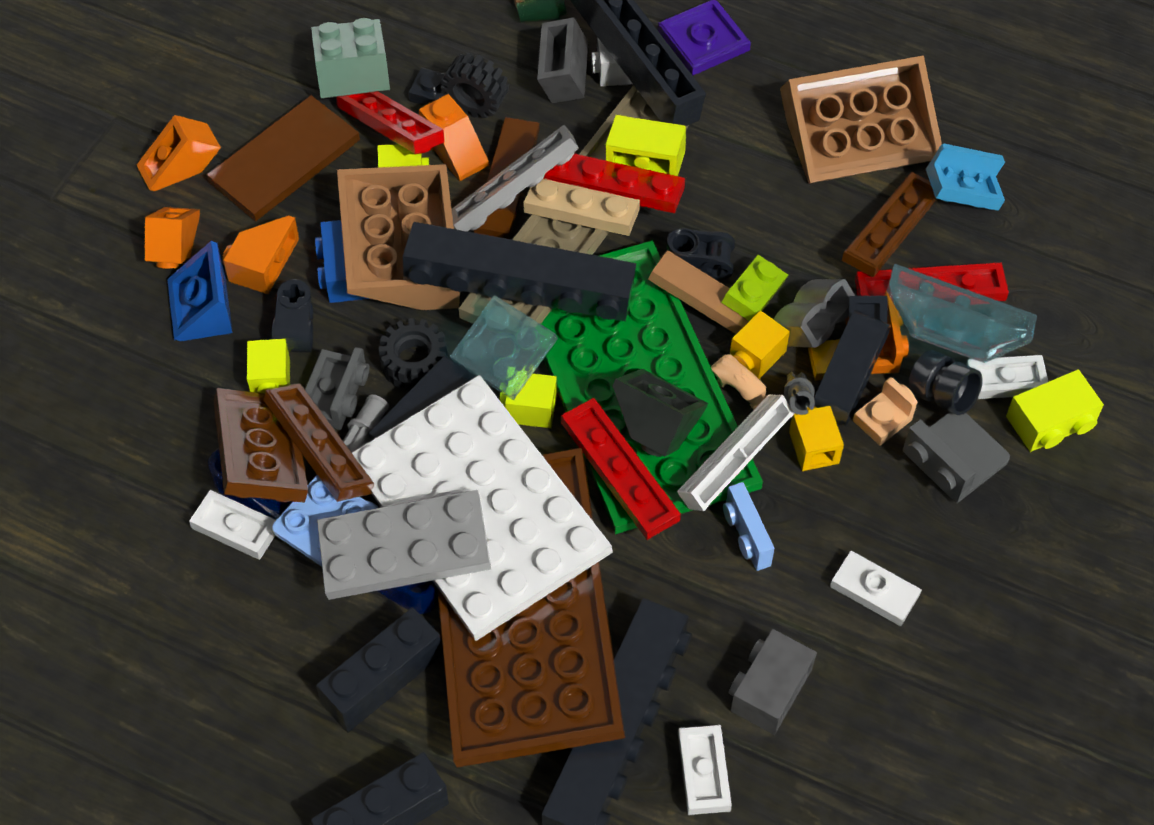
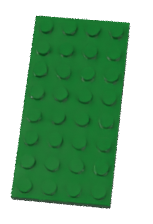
(655, 339)

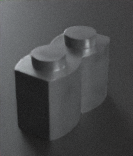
(815, 311)

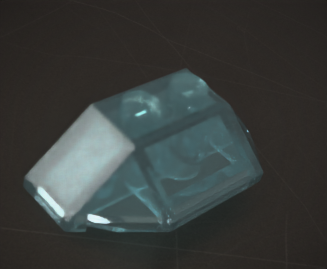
(958, 317)

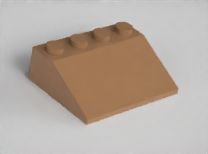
(862, 119)
(376, 225)

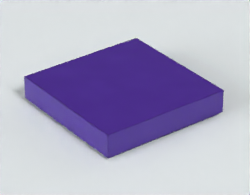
(704, 36)

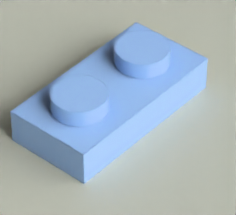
(753, 537)

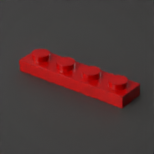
(393, 120)
(652, 188)
(982, 279)
(620, 468)

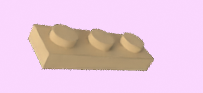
(582, 206)

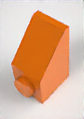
(461, 148)
(178, 153)
(170, 235)
(261, 254)

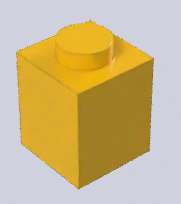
(760, 344)
(816, 438)

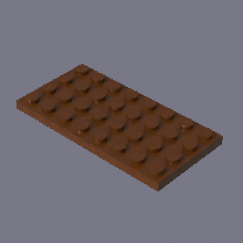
(542, 674)

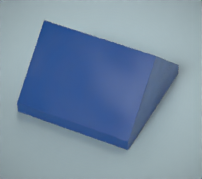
(200, 297)

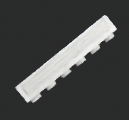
(735, 452)

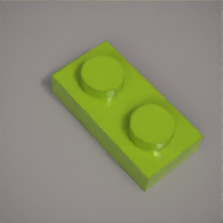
(754, 288)

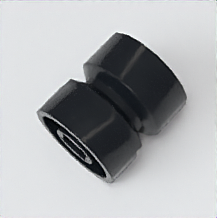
(947, 382)

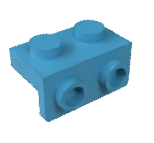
(966, 176)

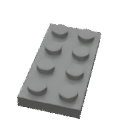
(403, 544)

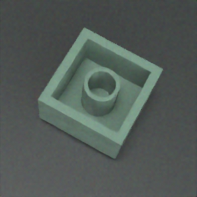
(350, 57)

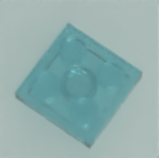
(504, 347)

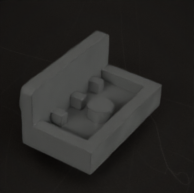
(336, 383)

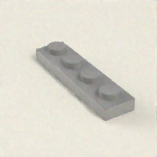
(522, 173)

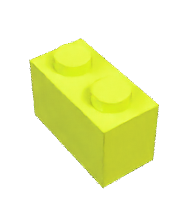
(646, 144)
(1054, 411)

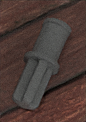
(799, 393)

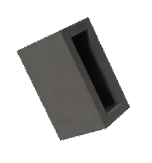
(562, 60)
(772, 680)

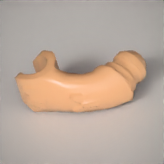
(733, 373)

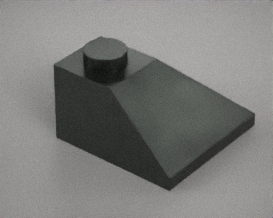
(656, 411)

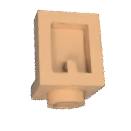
(887, 412)

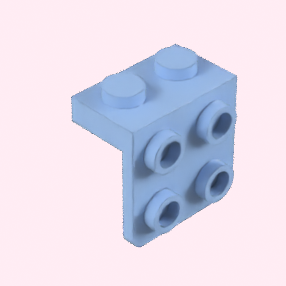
(299, 521)

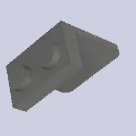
(955, 453)

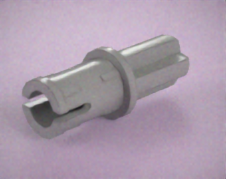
(366, 420)

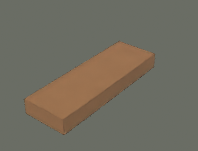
(696, 290)

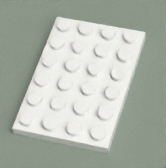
(530, 517)

